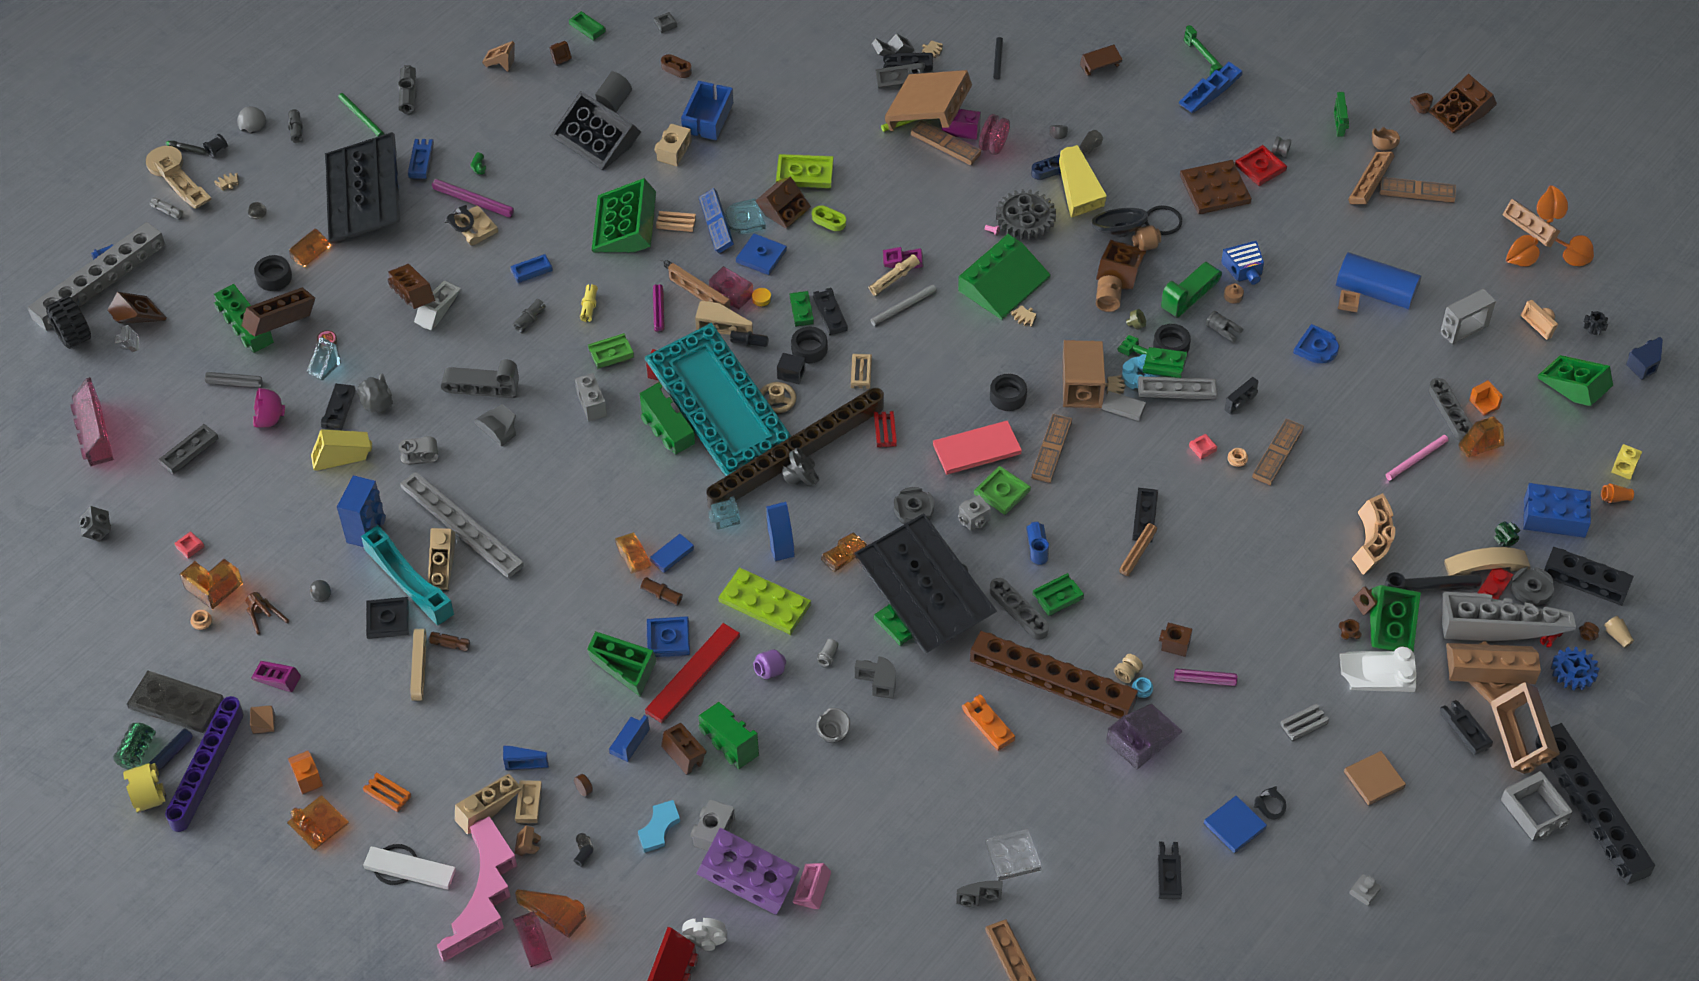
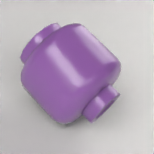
(769, 664)

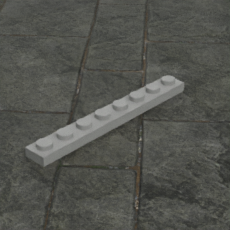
(462, 524)

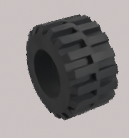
(68, 322)

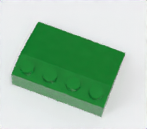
(624, 218)
(1003, 277)

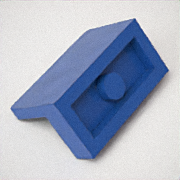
(630, 738)

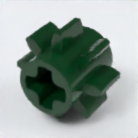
(1507, 534)

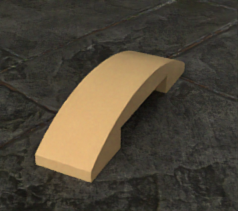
(180, 182)
(1487, 559)

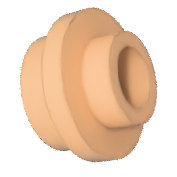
(1237, 453)
(198, 616)

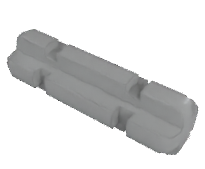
(166, 208)

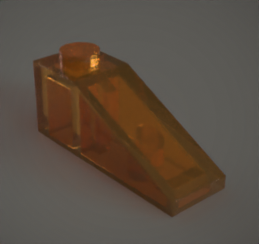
(553, 909)

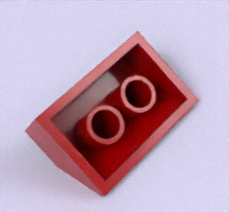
(674, 958)

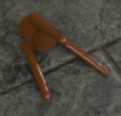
(258, 604)

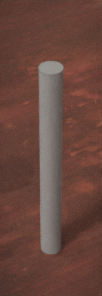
(903, 305)

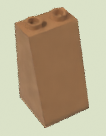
(1083, 374)

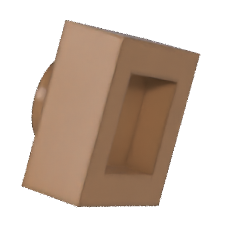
(1349, 301)

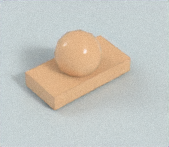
(1540, 319)

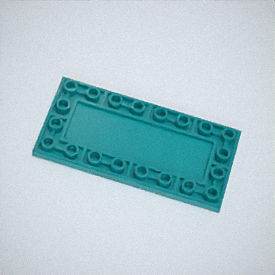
(717, 398)

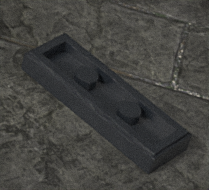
(1145, 510)

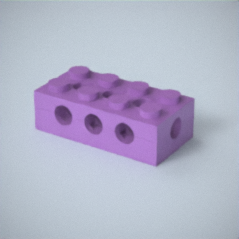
(746, 884)

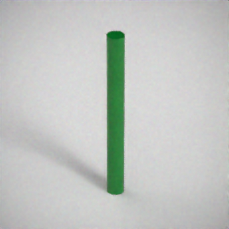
(367, 121)

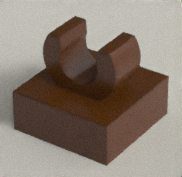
(560, 52)

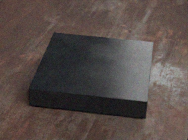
(387, 617)

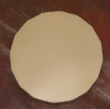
(159, 152)

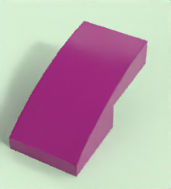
(896, 255)

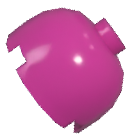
(267, 408)

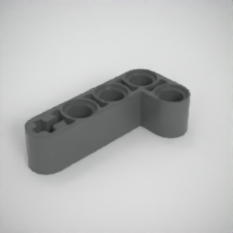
(482, 382)

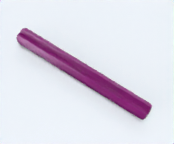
(473, 198)

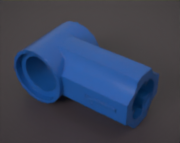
(1038, 543)

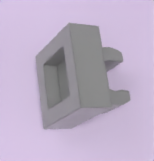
(1365, 889)

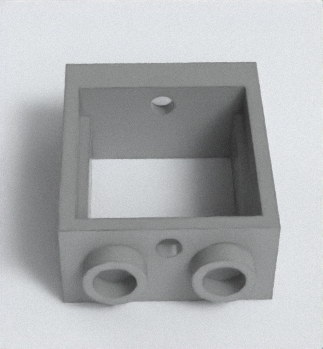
(1467, 316)
(1539, 783)

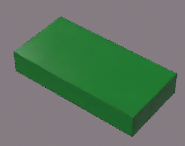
(587, 25)

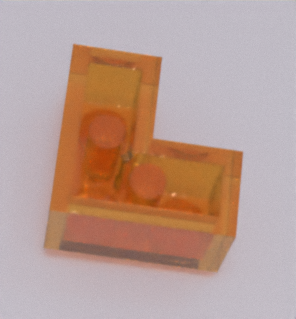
(212, 585)

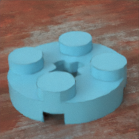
(1131, 369)

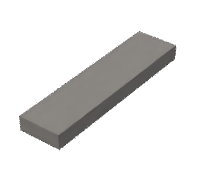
(1177, 387)

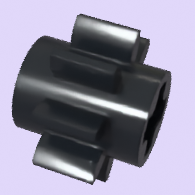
(1595, 322)

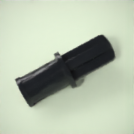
(749, 338)

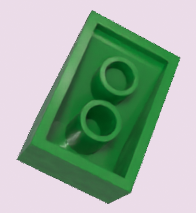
(1578, 379)
(1394, 618)

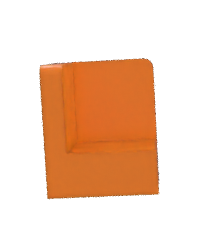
(1486, 398)

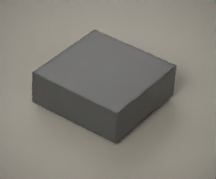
(665, 22)

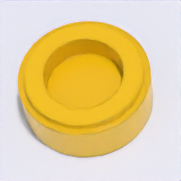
(761, 297)

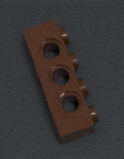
(410, 286)

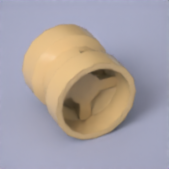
(1128, 668)

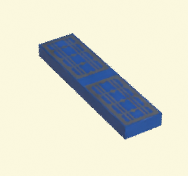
(716, 220)

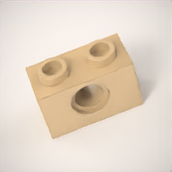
(673, 144)

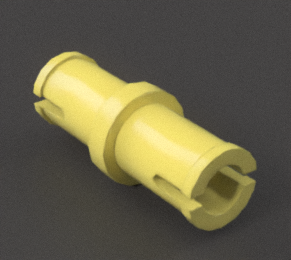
(588, 303)

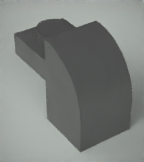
(881, 673)

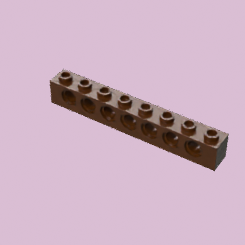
(1059, 684)

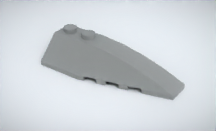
(1488, 619)

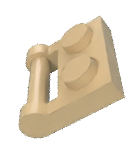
(482, 225)

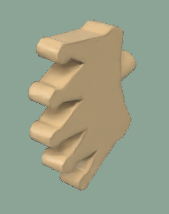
(933, 47)
(227, 182)
(1024, 315)
(1115, 384)

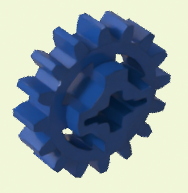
(1575, 668)

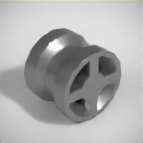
(1281, 146)

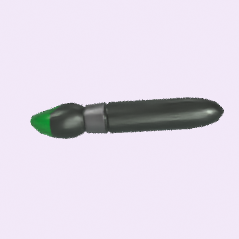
(186, 147)

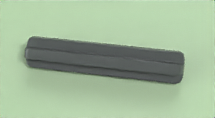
(233, 379)

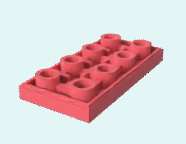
(977, 447)

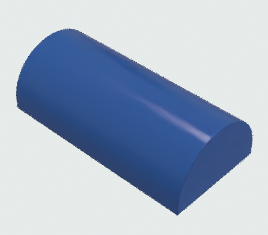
(1378, 280)

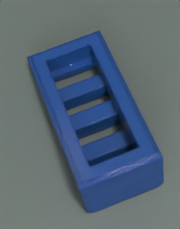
(521, 758)

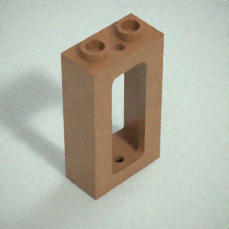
(1504, 712)

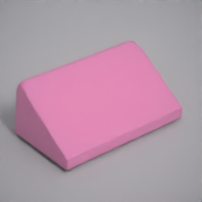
(812, 885)

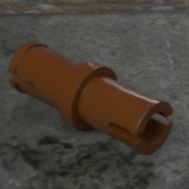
(661, 591)

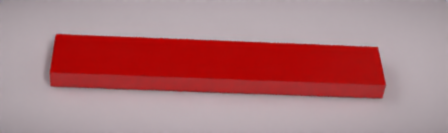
(692, 673)

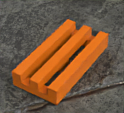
(374, 783)

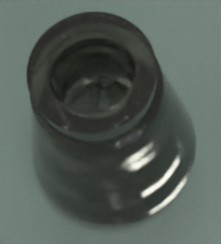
(1091, 141)

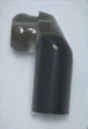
(585, 847)

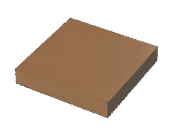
(1374, 778)

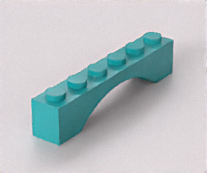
(425, 595)

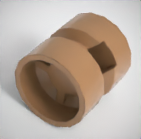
(1108, 293)

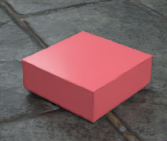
(1203, 446)
(189, 544)

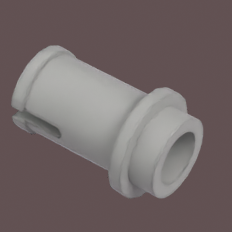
(825, 657)

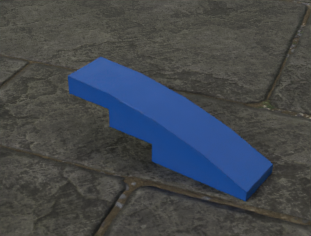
(1211, 88)

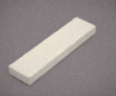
(409, 867)

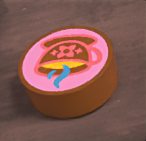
(329, 335)

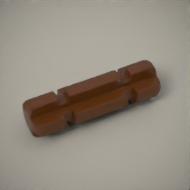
(449, 641)

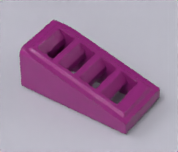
(288, 680)

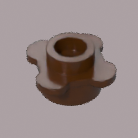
(1347, 625)

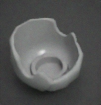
(251, 119)
(833, 725)

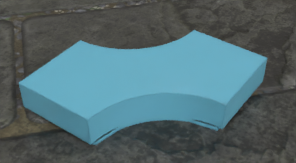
(664, 817)

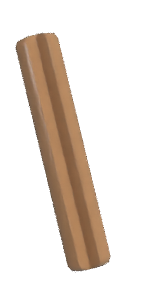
(1138, 549)

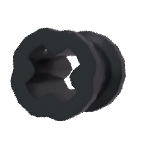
(215, 145)

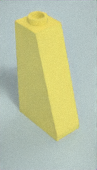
(1080, 183)

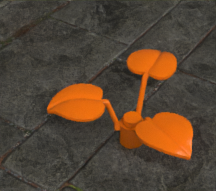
(1550, 206)

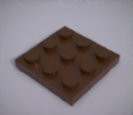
(1215, 187)

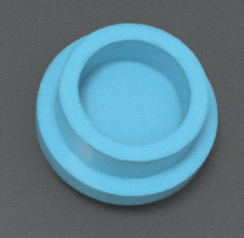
(1144, 687)

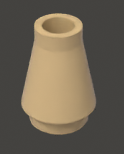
(1618, 630)

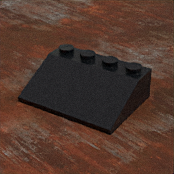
(595, 131)

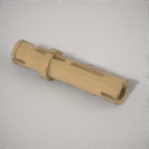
(899, 271)

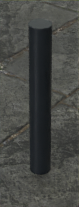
(998, 58)

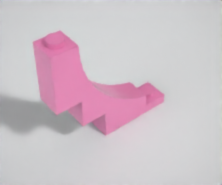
(480, 916)

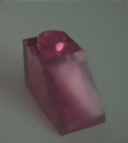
(532, 939)

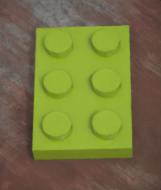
(806, 170)

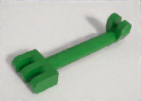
(1190, 39)
(1131, 345)

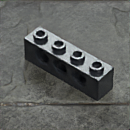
(1588, 576)

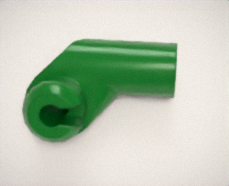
(476, 164)

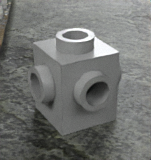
(974, 513)

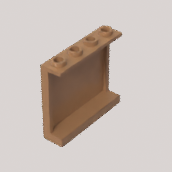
(930, 97)

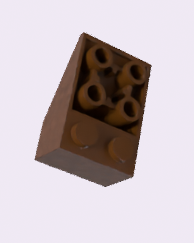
(1463, 104)

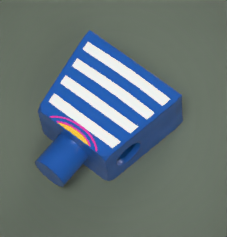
(1244, 262)

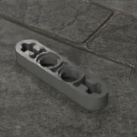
(1447, 410)
(1017, 609)

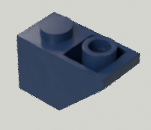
(1646, 359)

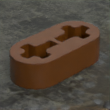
(676, 66)

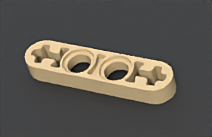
(418, 664)

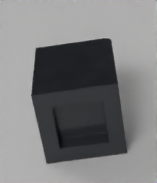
(791, 368)

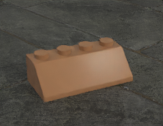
(1493, 663)

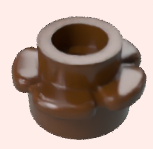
(1589, 631)

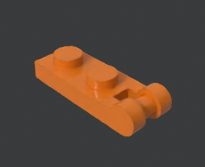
(988, 722)

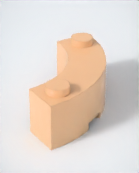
(1379, 533)

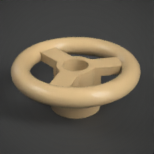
(777, 395)

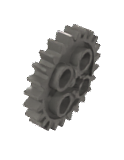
(1026, 214)

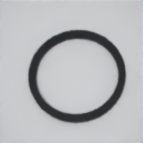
(1170, 209)
(393, 847)

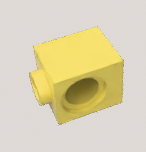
(1626, 461)

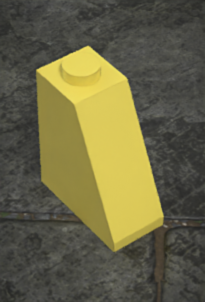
(339, 448)

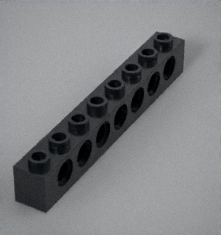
(1640, 863)

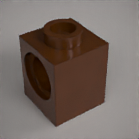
(1178, 632)

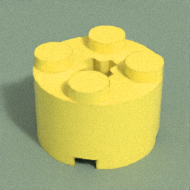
(144, 787)

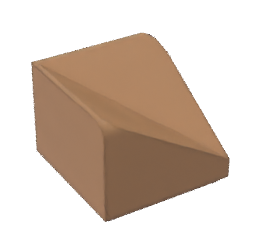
(262, 719)

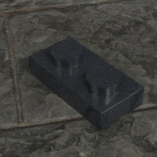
(1241, 395)

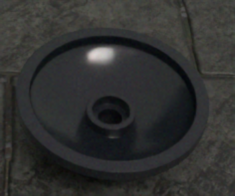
(1120, 221)

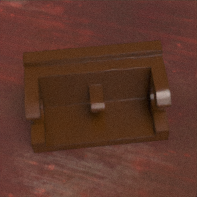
(1100, 58)
(683, 747)

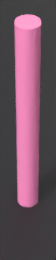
(1417, 457)

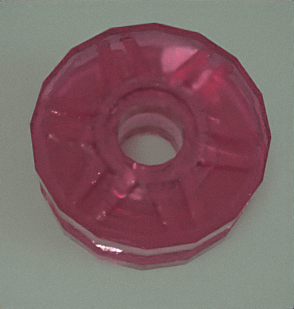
(994, 134)

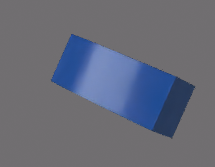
(780, 531)

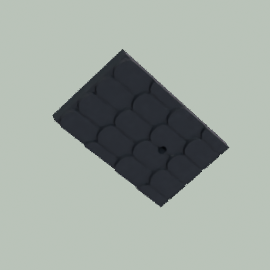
(362, 187)
(936, 596)

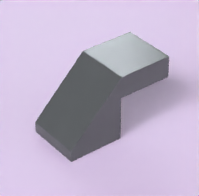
(896, 45)

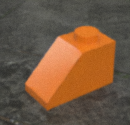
(305, 772)

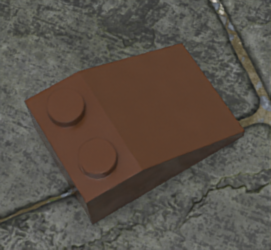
(1122, 262)

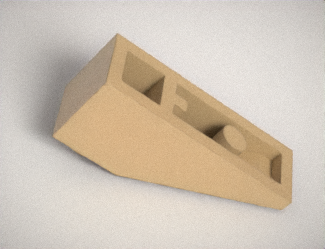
(721, 317)

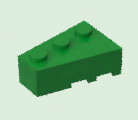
(664, 421)

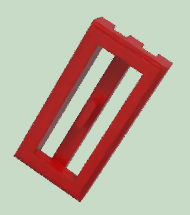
(884, 417)

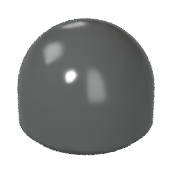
(1058, 131)
(320, 590)

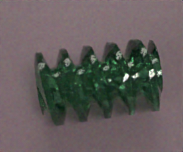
(133, 744)

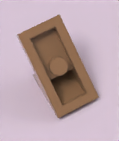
(501, 55)

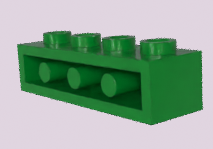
(233, 306)

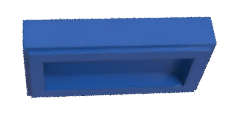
(531, 268)
(672, 553)

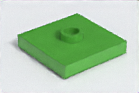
(1002, 490)

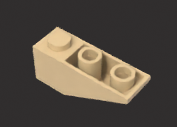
(441, 557)
(486, 802)

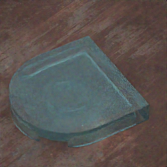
(745, 217)

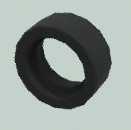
(268, 263)
(1172, 330)
(811, 333)
(1008, 380)

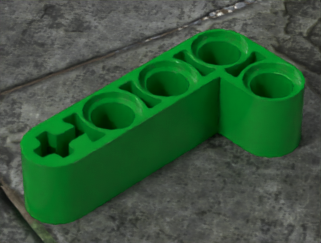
(1179, 298)

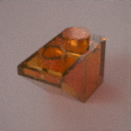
(1482, 437)

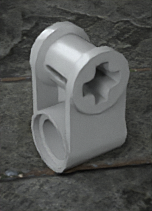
(420, 450)

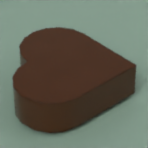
(1422, 102)

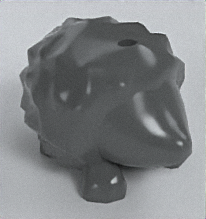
(375, 394)

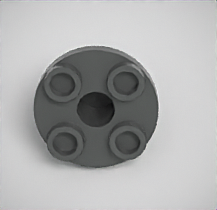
(800, 469)

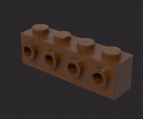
(278, 311)

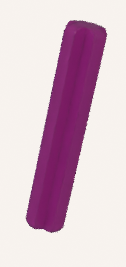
(658, 307)
(1207, 677)

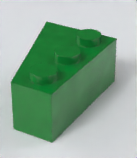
(623, 660)
(729, 735)

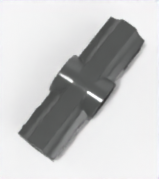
(407, 89)

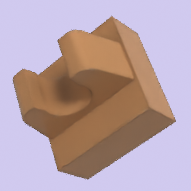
(524, 841)

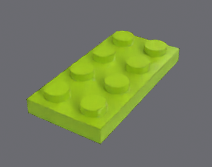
(764, 601)

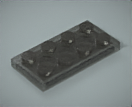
(175, 701)

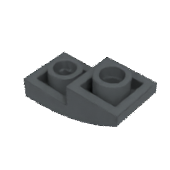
(970, 894)

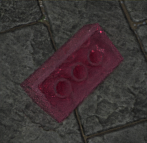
(91, 424)

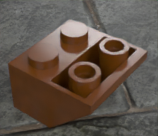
(783, 202)

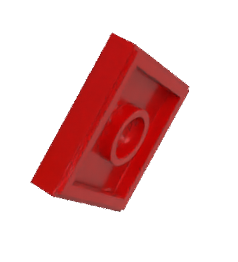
(1260, 165)

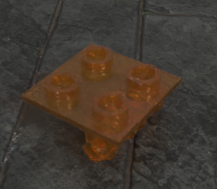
(316, 822)

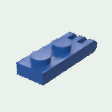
(420, 159)

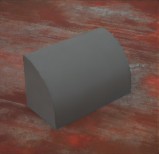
(613, 91)

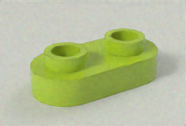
(829, 218)

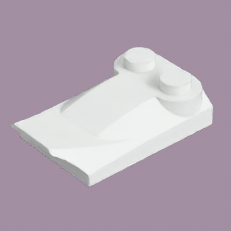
(1380, 670)

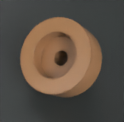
(1233, 293)

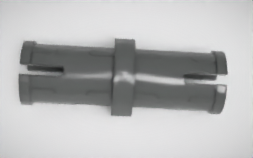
(295, 126)
(528, 315)

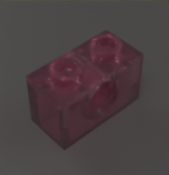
(732, 287)

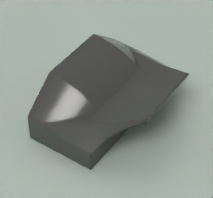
(498, 424)

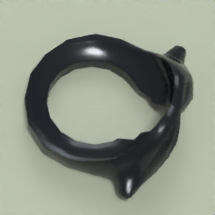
(463, 210)
(1259, 803)

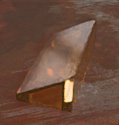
(309, 248)

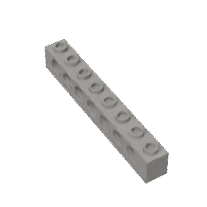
(101, 271)

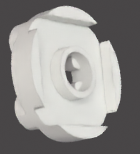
(705, 933)

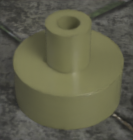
(1136, 319)

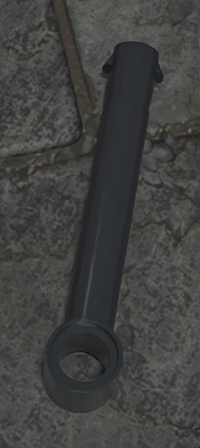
(1426, 583)

